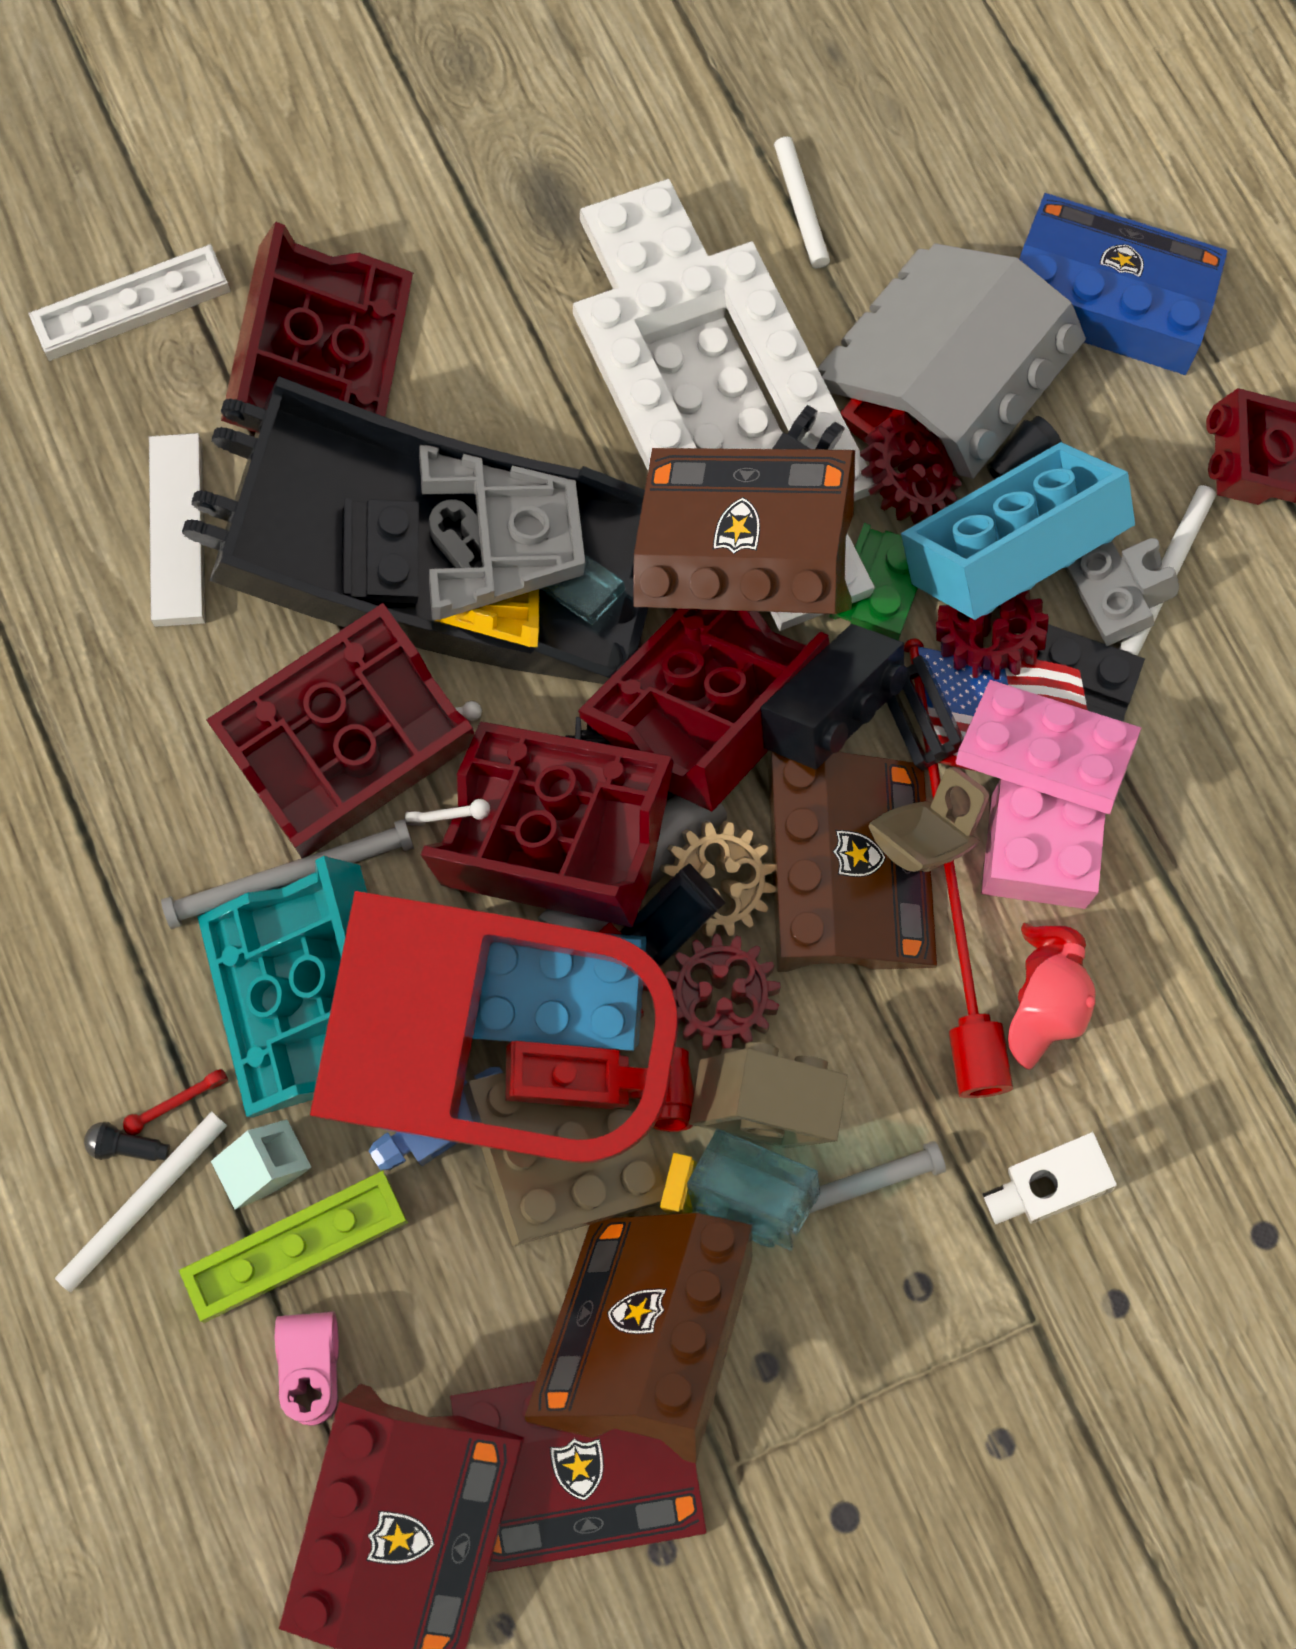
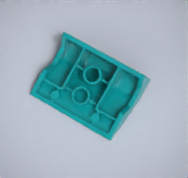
(277, 977)

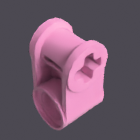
(307, 1354)

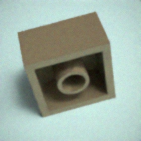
(769, 1097)

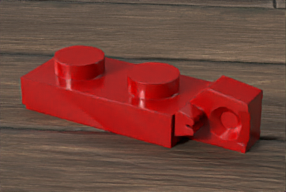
(571, 1075)

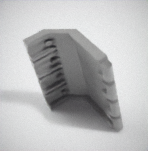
(959, 347)

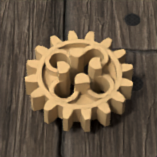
(734, 852)

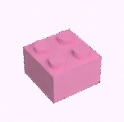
(1042, 848)

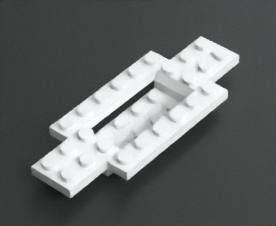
(675, 357)

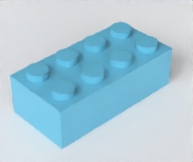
(1018, 529)

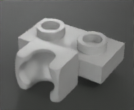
(1123, 588)

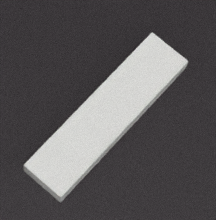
(129, 302)
(175, 561)

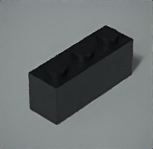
(833, 696)

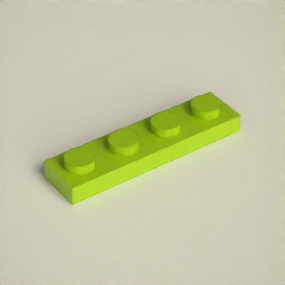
(292, 1246)

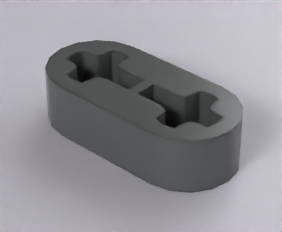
(448, 542)

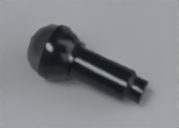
(107, 1141)

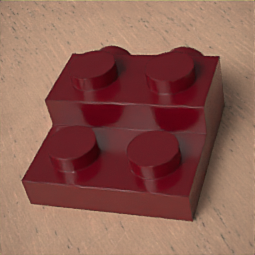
(1253, 447)

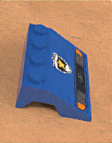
(1128, 281)

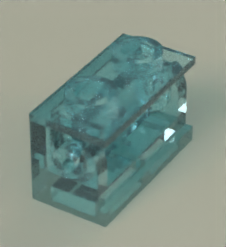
(754, 1188)

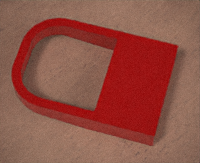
(410, 1014)

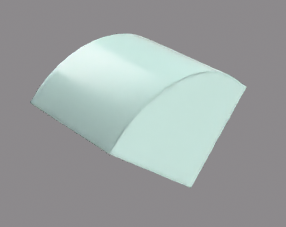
(260, 1163)

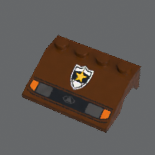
(745, 530)
(833, 883)
(645, 1329)

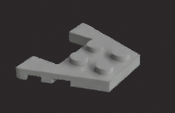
(525, 531)

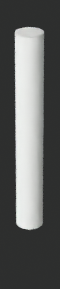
(802, 202)

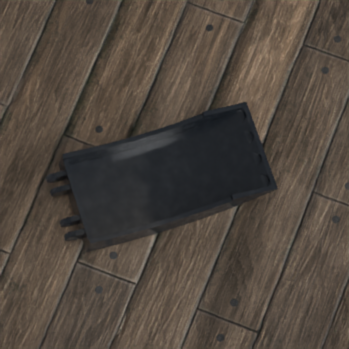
(289, 529)

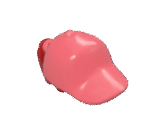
(1055, 995)

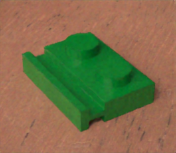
(893, 591)

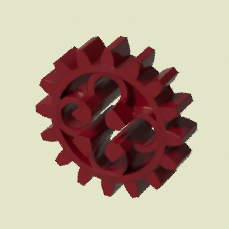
(913, 490)
(1007, 649)
(750, 990)

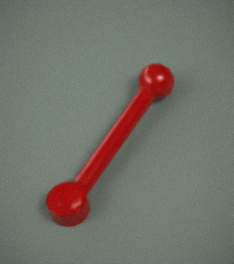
(134, 1123)

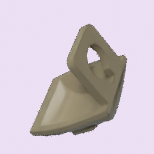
(925, 833)

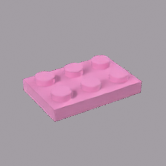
(1048, 746)

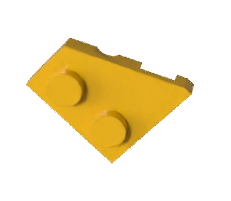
(509, 619)

